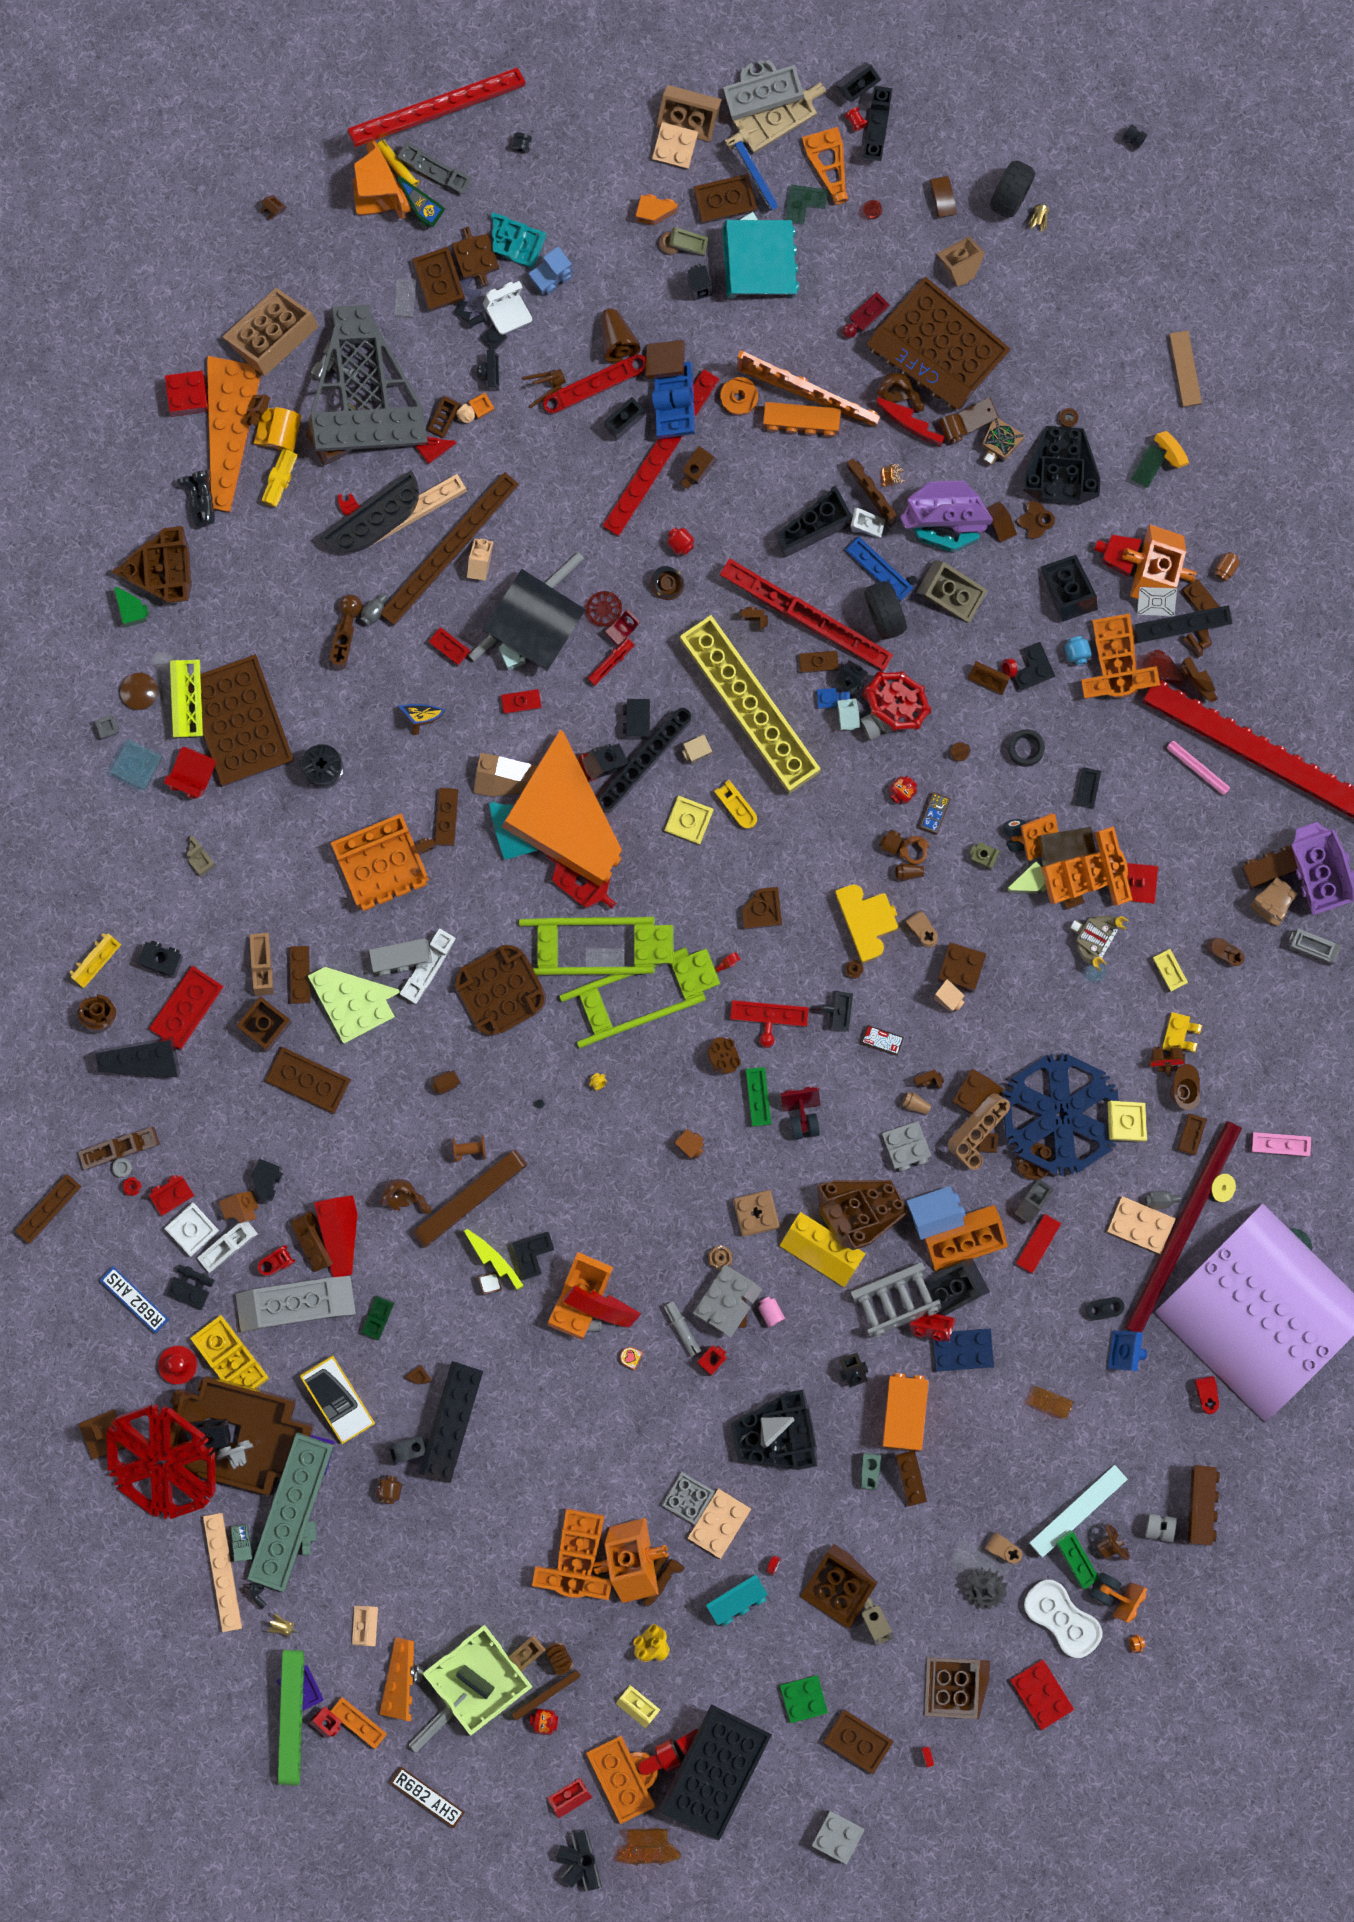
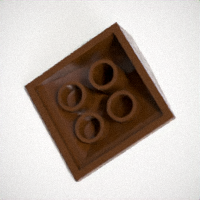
(839, 1586)
(956, 1687)

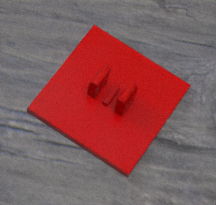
(1142, 882)

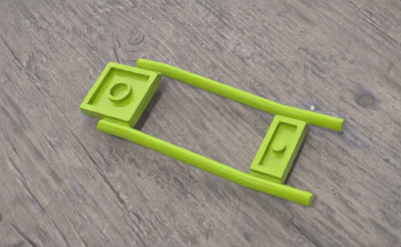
(651, 945)
(694, 976)

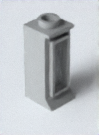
(1314, 946)

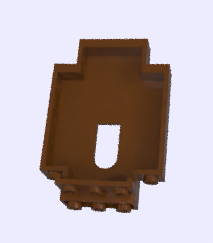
(263, 1421)

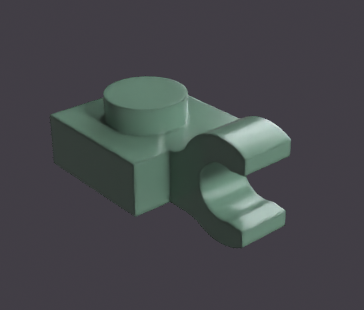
(309, 1536)

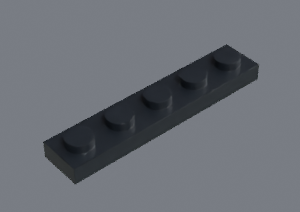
(1183, 624)

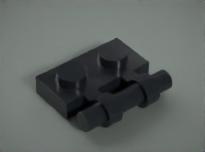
(188, 1293)

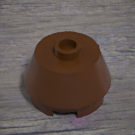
(97, 1013)

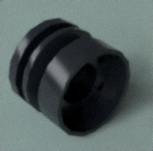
(330, 774)

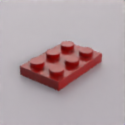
(1042, 1694)

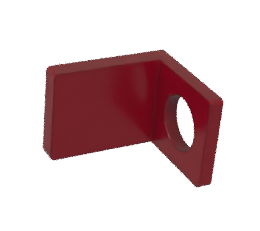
(622, 628)

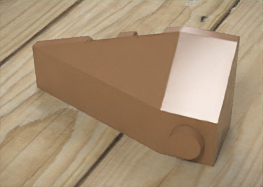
(501, 775)

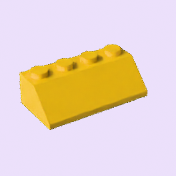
(820, 1250)

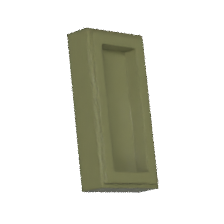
(688, 241)

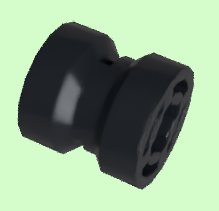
(1131, 133)

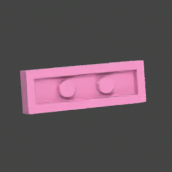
(1281, 1144)

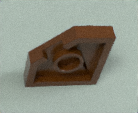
(763, 909)

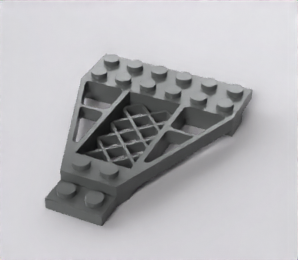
(371, 426)

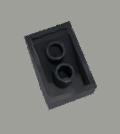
(1069, 588)
(957, 1287)

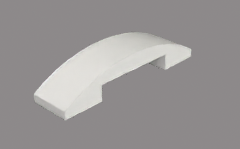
(422, 977)

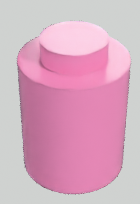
(770, 1311)

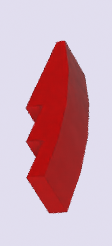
(903, 417)
(603, 1308)

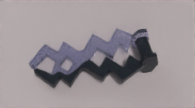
(474, 302)

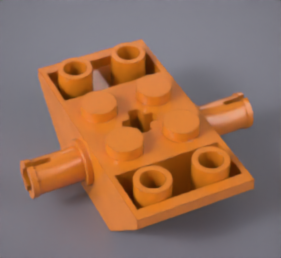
(1159, 549)
(631, 1560)

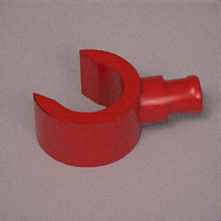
(728, 962)

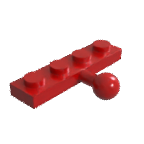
(769, 1015)

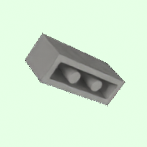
(401, 957)

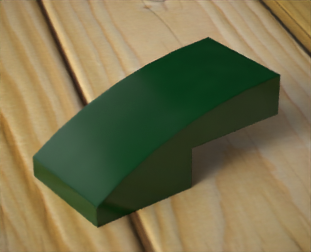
(378, 1317)

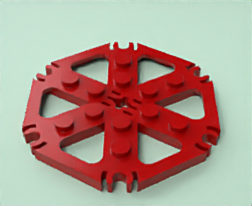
(161, 1474)

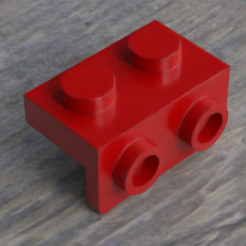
(934, 1326)

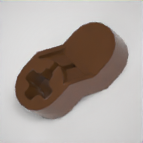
(1232, 956)

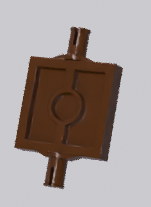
(475, 256)

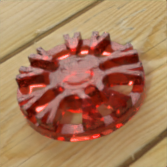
(604, 608)

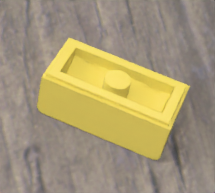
(637, 1706)

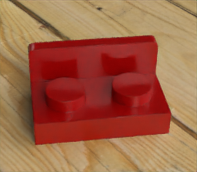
(171, 1195)

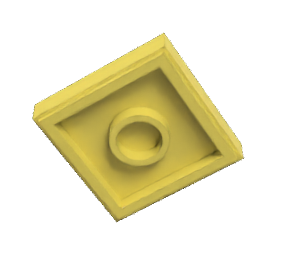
(689, 820)
(1127, 1121)

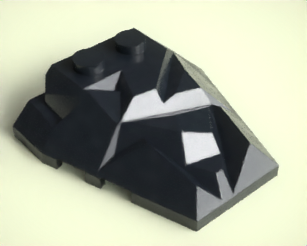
(792, 1448)

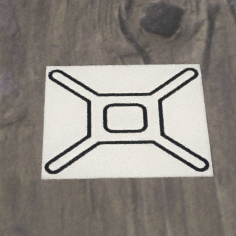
(1157, 601)

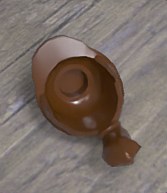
(899, 388)
(402, 1194)

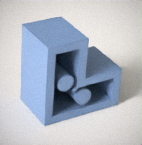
(552, 272)

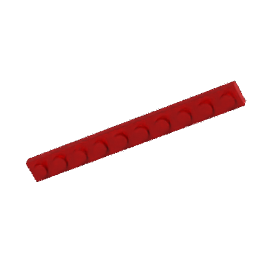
(436, 107)
(655, 462)

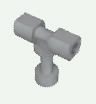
(316, 372)

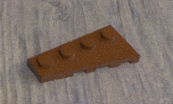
(872, 492)

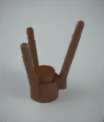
(554, 378)

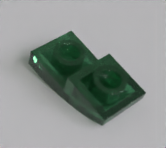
(1149, 466)

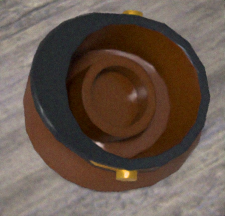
(667, 583)

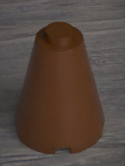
(617, 337)

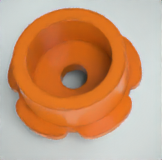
(1136, 1643)

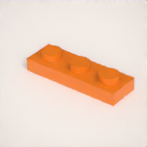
(359, 1723)

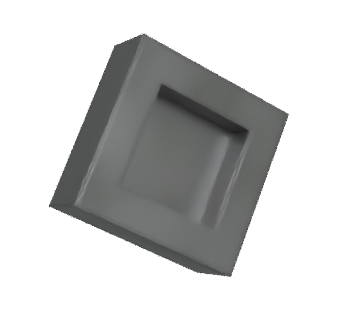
(107, 726)

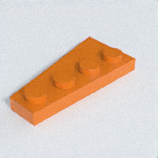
(398, 1682)

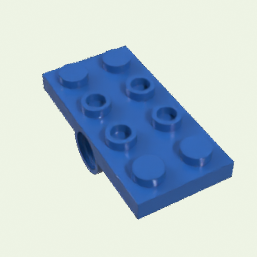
(675, 404)

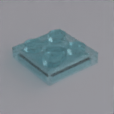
(136, 764)

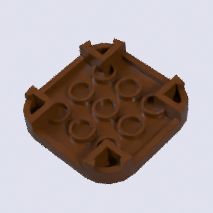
(500, 990)

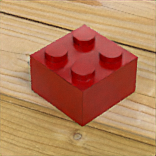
(186, 393)

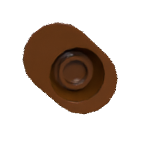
(1186, 1087)

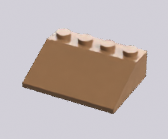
(271, 331)

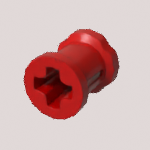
(856, 119)

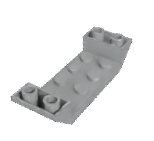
(295, 1303)

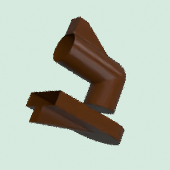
(1197, 648)

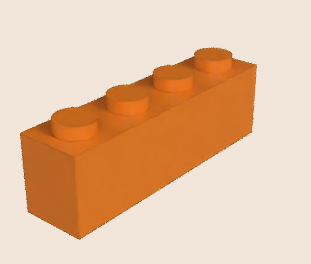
(801, 418)

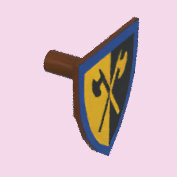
(420, 714)

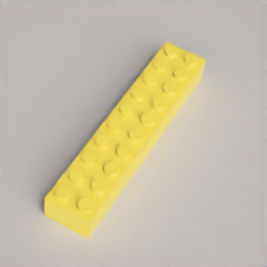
(750, 704)

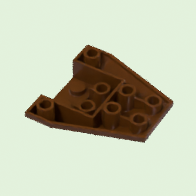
(860, 1210)

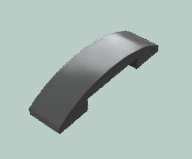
(434, 169)

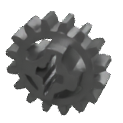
(984, 1579)

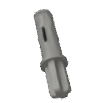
(682, 1328)

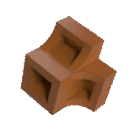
(240, 1207)

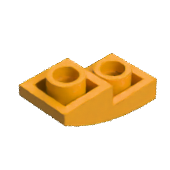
(1175, 453)

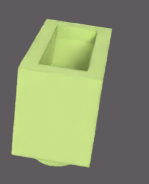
(1030, 881)

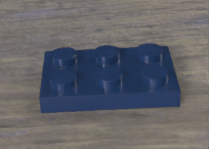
(964, 1351)

